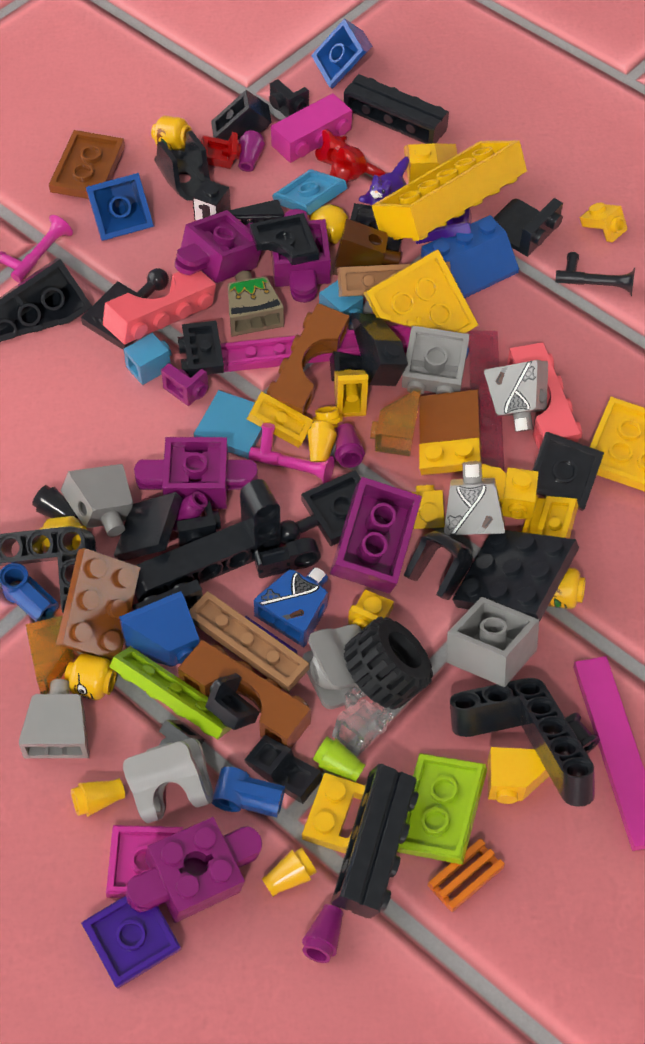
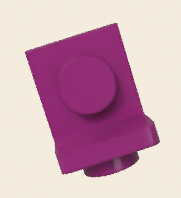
(182, 386)

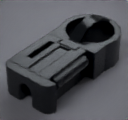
(293, 556)

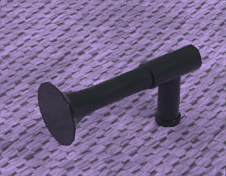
(570, 276)

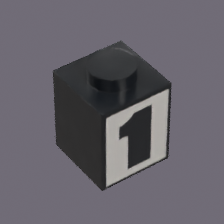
(210, 199)

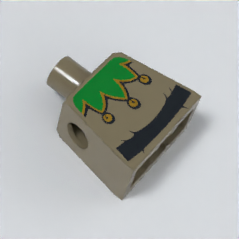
(253, 305)

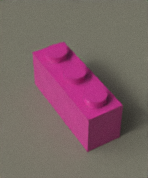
(303, 130)

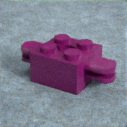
(217, 247)
(304, 276)
(196, 459)
(193, 869)

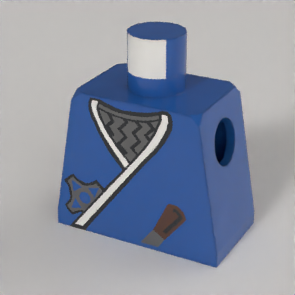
(294, 604)

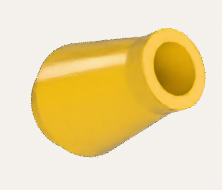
(321, 440)
(94, 796)
(289, 872)

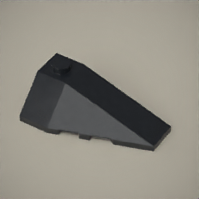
(41, 302)

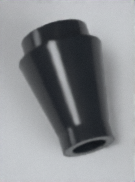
(52, 503)

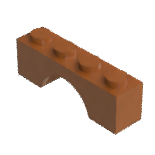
(322, 334)
(281, 716)

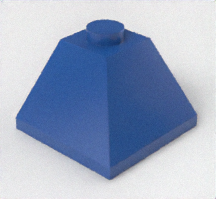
(341, 52)
(119, 206)
(161, 630)

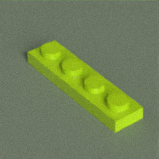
(168, 689)

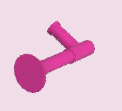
(21, 268)
(265, 455)

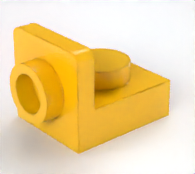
(369, 608)

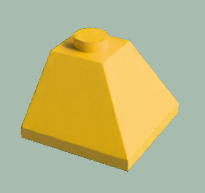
(426, 157)

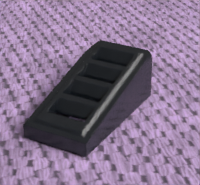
(259, 212)

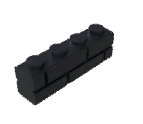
(396, 110)
(375, 841)

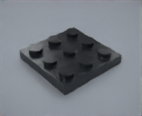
(517, 571)

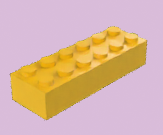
(449, 189)

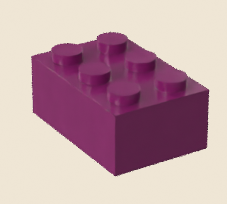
(376, 535)

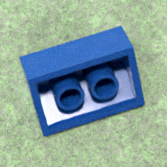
(477, 257)

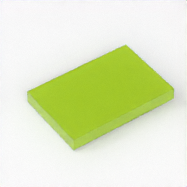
(444, 808)

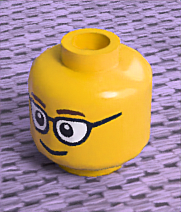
(90, 676)

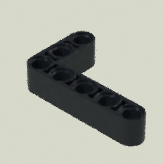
(60, 549)
(220, 550)
(529, 705)

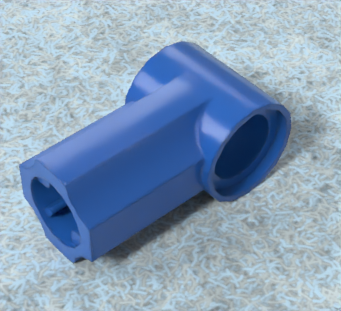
(27, 594)
(239, 791)

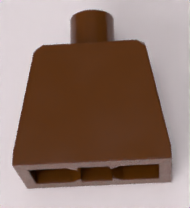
(363, 247)

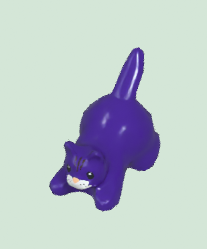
(386, 183)

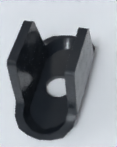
(186, 161)
(425, 551)

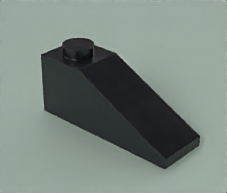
(379, 349)

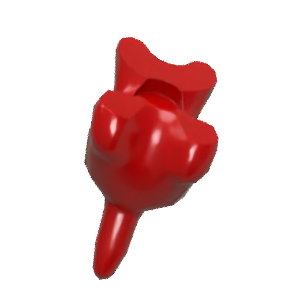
(346, 160)

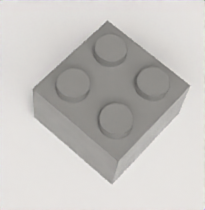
(492, 641)

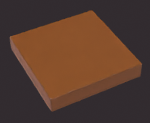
(449, 416)

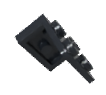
(528, 226)

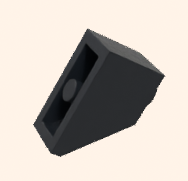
(242, 115)

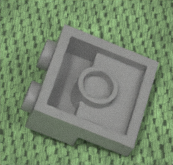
(435, 360)

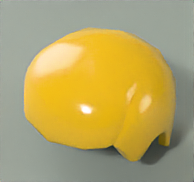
(335, 220)

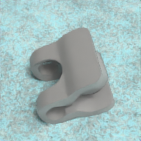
(328, 666)
(170, 762)

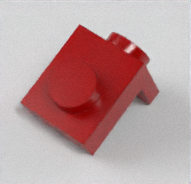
(220, 151)

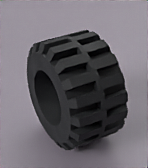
(388, 663)

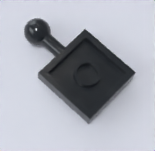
(93, 319)
(328, 509)

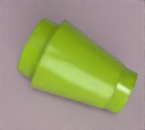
(338, 759)

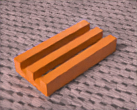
(487, 856)

